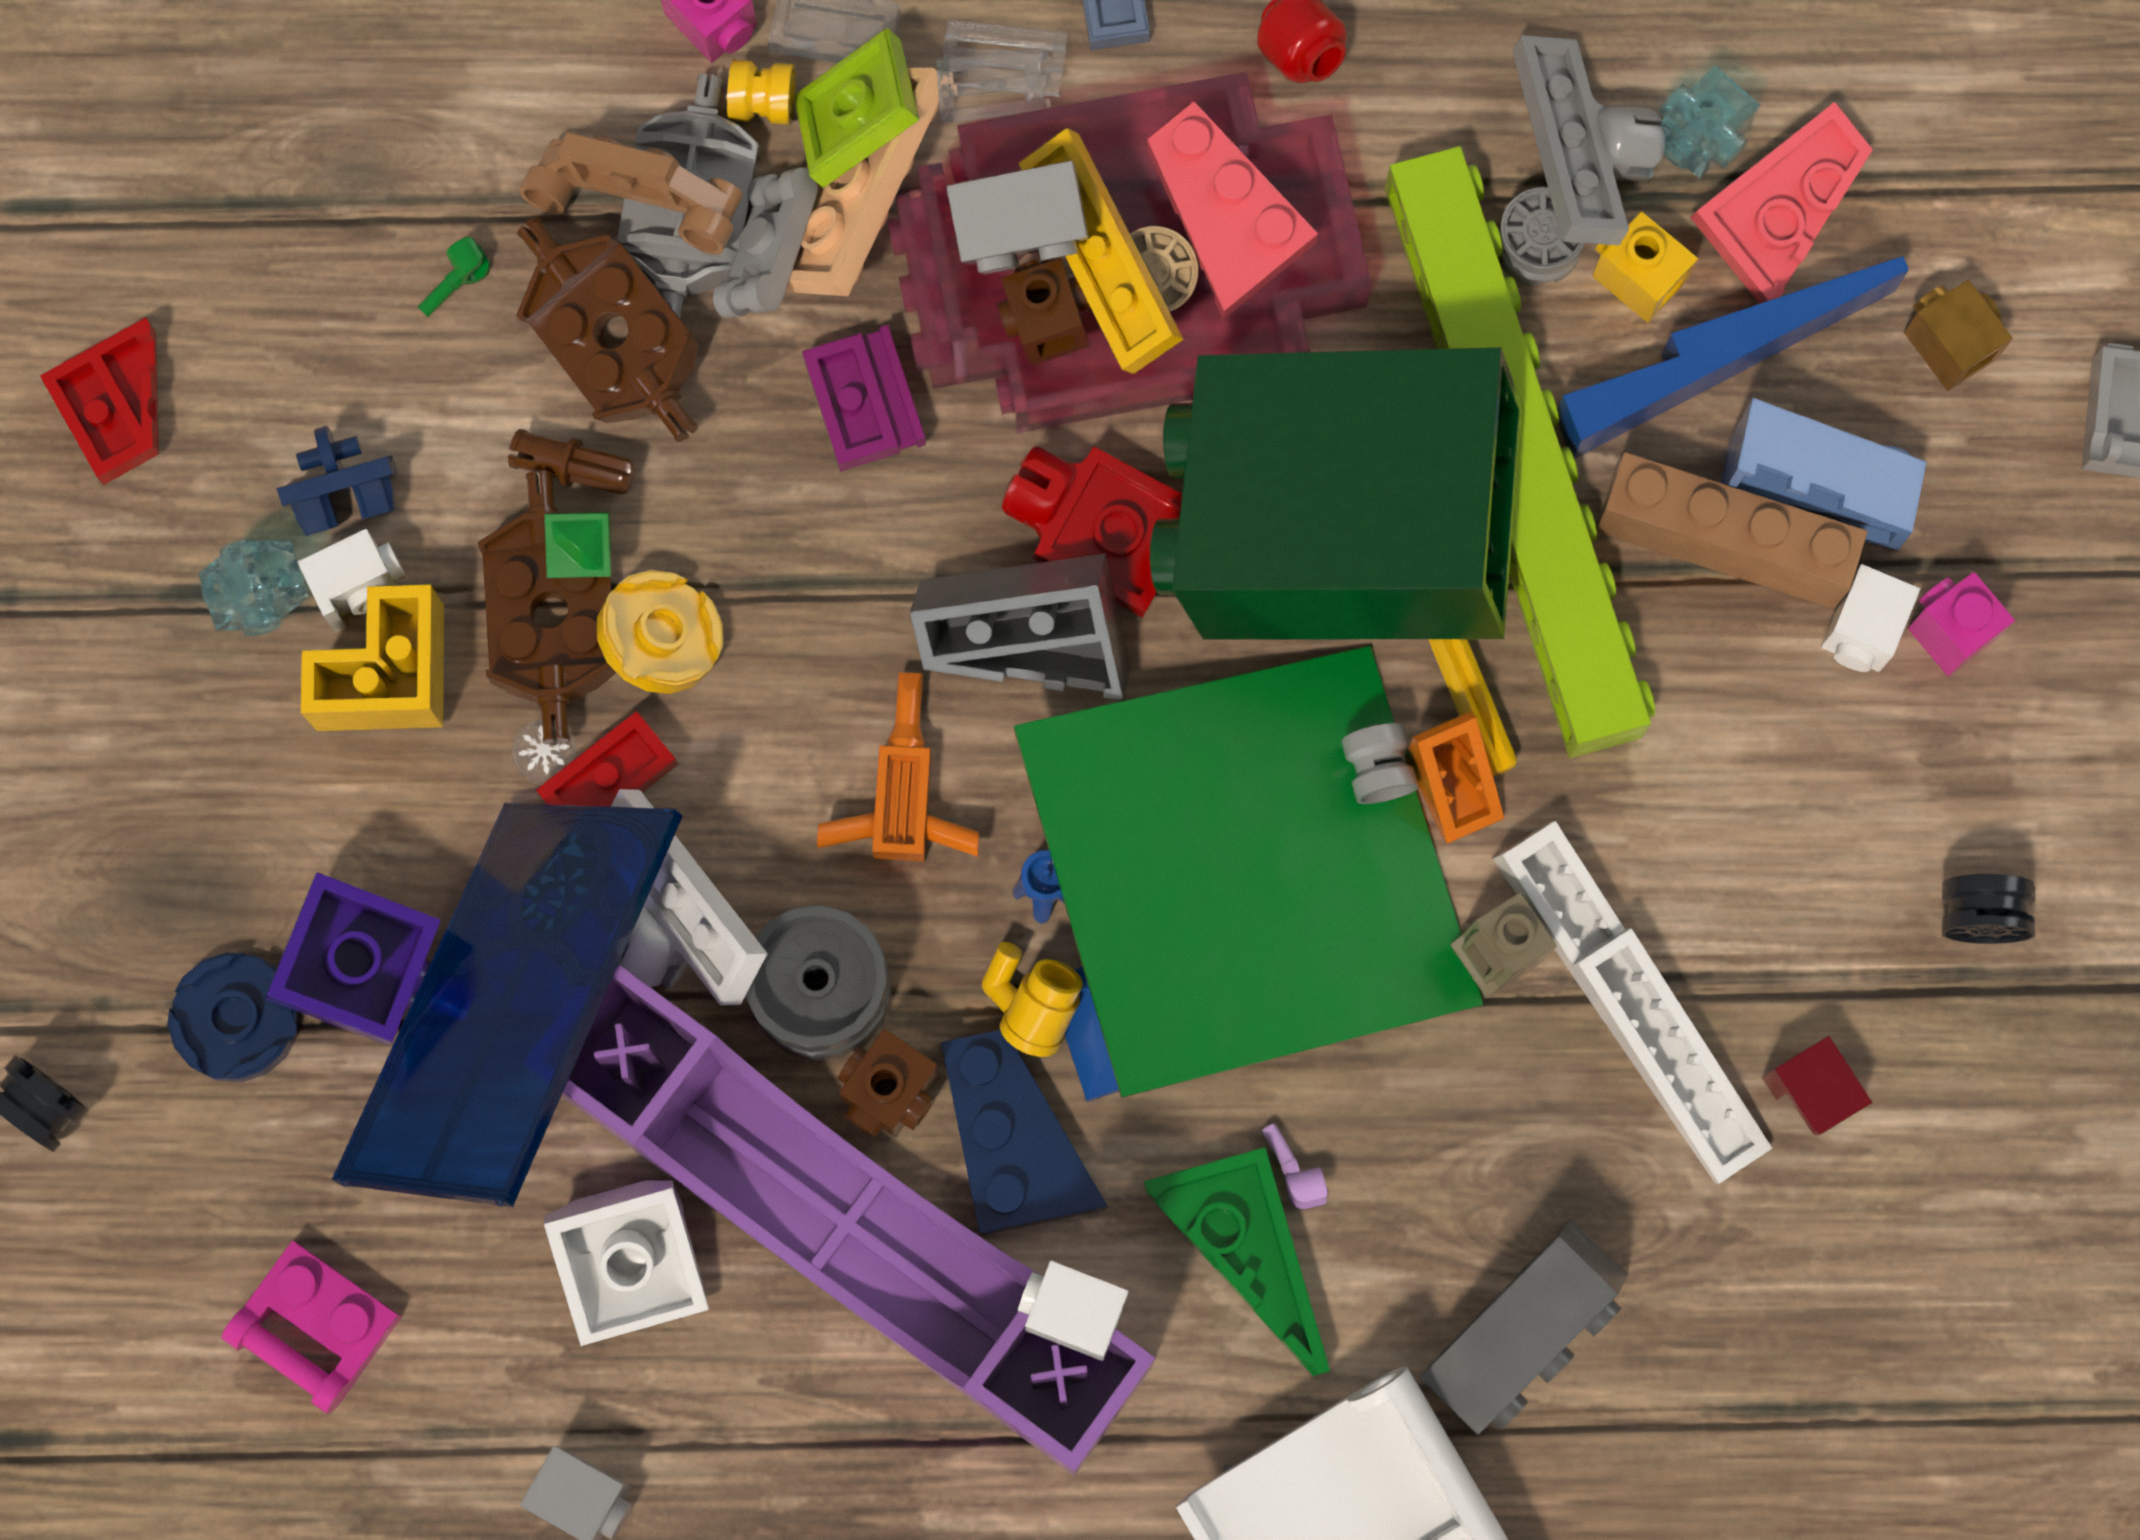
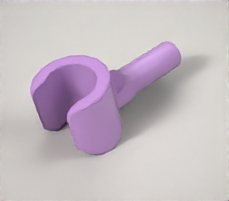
(1304, 1188)

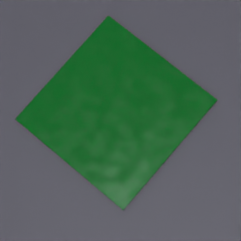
(1234, 880)

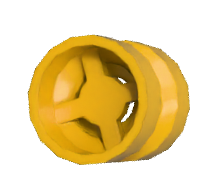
(761, 92)

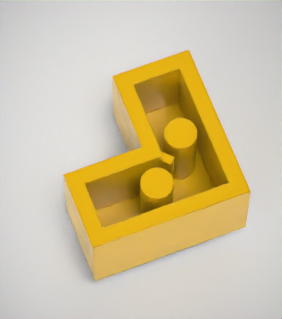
(392, 680)

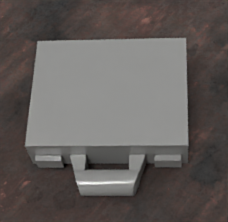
(2113, 412)

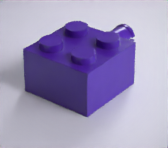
(353, 959)

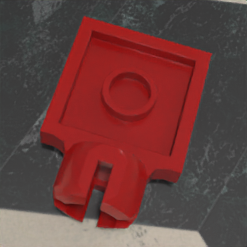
(1093, 511)

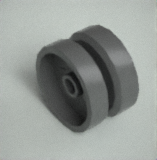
(844, 1012)

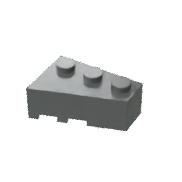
(1026, 623)

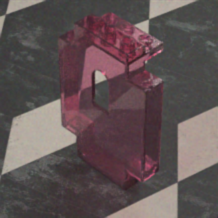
(958, 307)

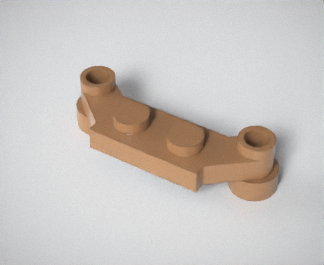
(636, 175)

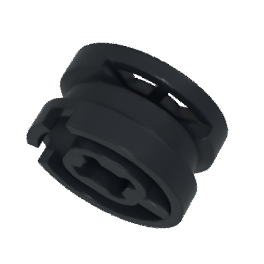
(1988, 909)
(37, 1103)

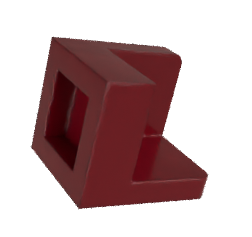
(1819, 1086)

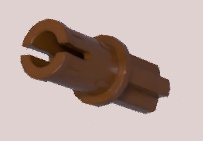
(571, 462)

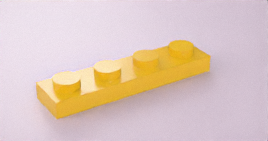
(1111, 265)

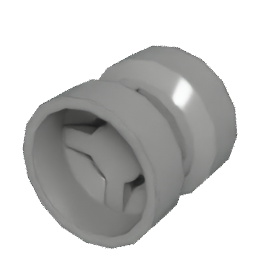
(1379, 763)

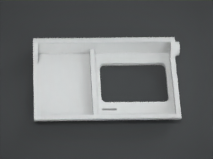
(1351, 1473)

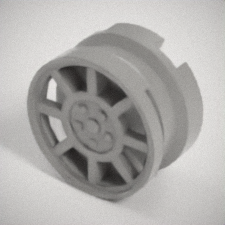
(1533, 241)

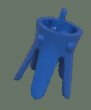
(1039, 883)

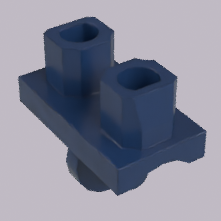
(312, 497)

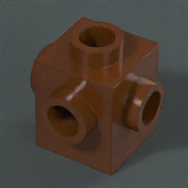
(1044, 310)
(885, 1062)

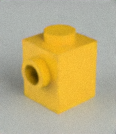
(1644, 267)

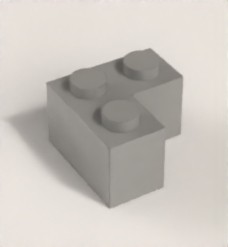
(1018, 214)

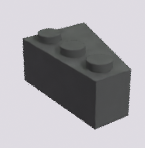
(1527, 1330)

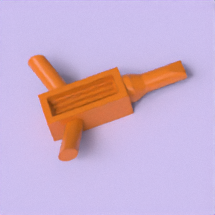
(902, 793)

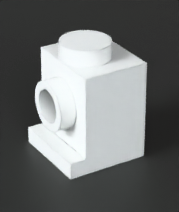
(345, 570)

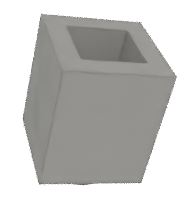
(578, 1497)

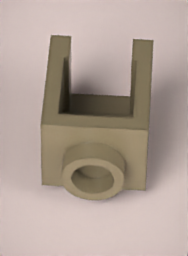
(1503, 945)

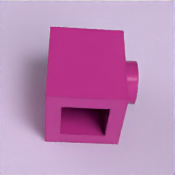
(713, 24)
(1959, 621)

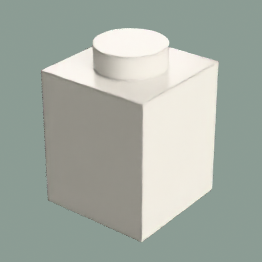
(1870, 620)
(1072, 1309)

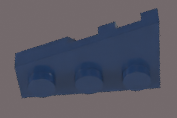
(1011, 1141)

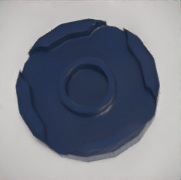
(225, 1022)

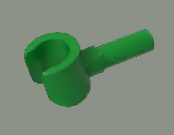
(469, 268)

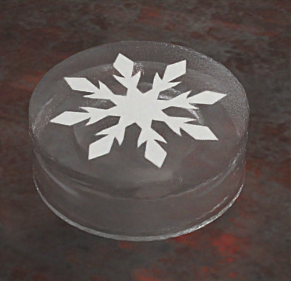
(537, 760)

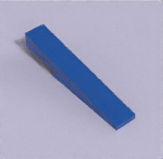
(1715, 352)

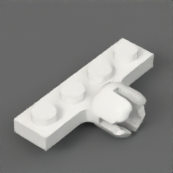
(690, 925)

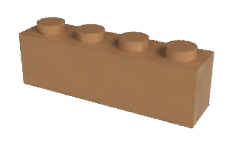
(1731, 531)

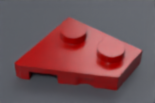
(111, 400)

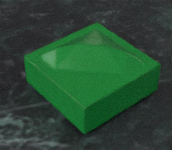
(578, 544)

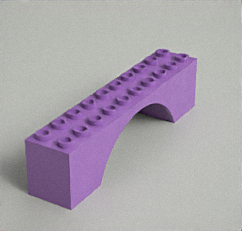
(842, 1221)

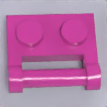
(323, 1307)

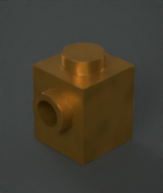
(1957, 332)

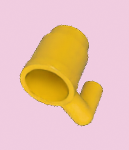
(1042, 1005)

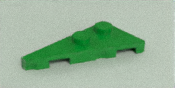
(1240, 1228)

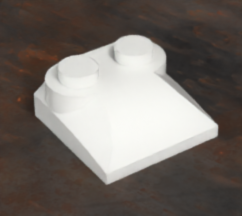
(625, 1260)

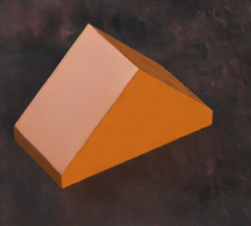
(1455, 777)

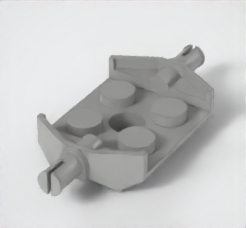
(709, 149)

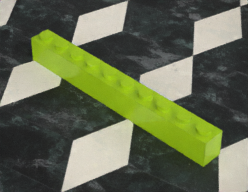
(1552, 556)

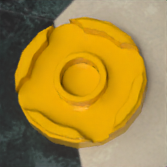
(659, 632)

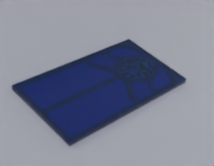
(508, 1002)

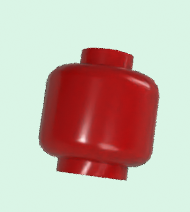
(1302, 39)

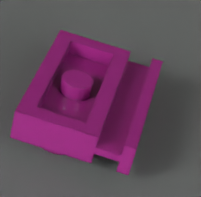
(863, 398)

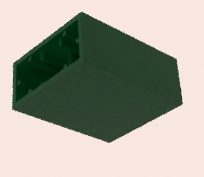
(1343, 495)

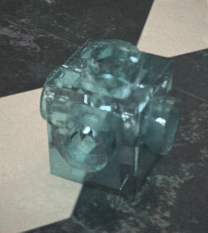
(1707, 122)
(252, 586)

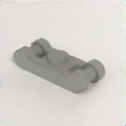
(768, 243)

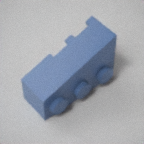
(1825, 472)

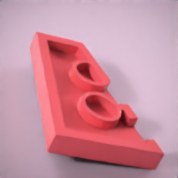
(1780, 204)
(1229, 209)

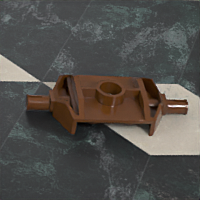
(572, 300)
(534, 660)

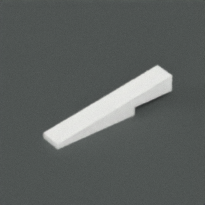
(1633, 1001)

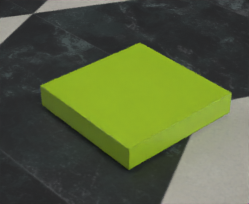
(855, 107)

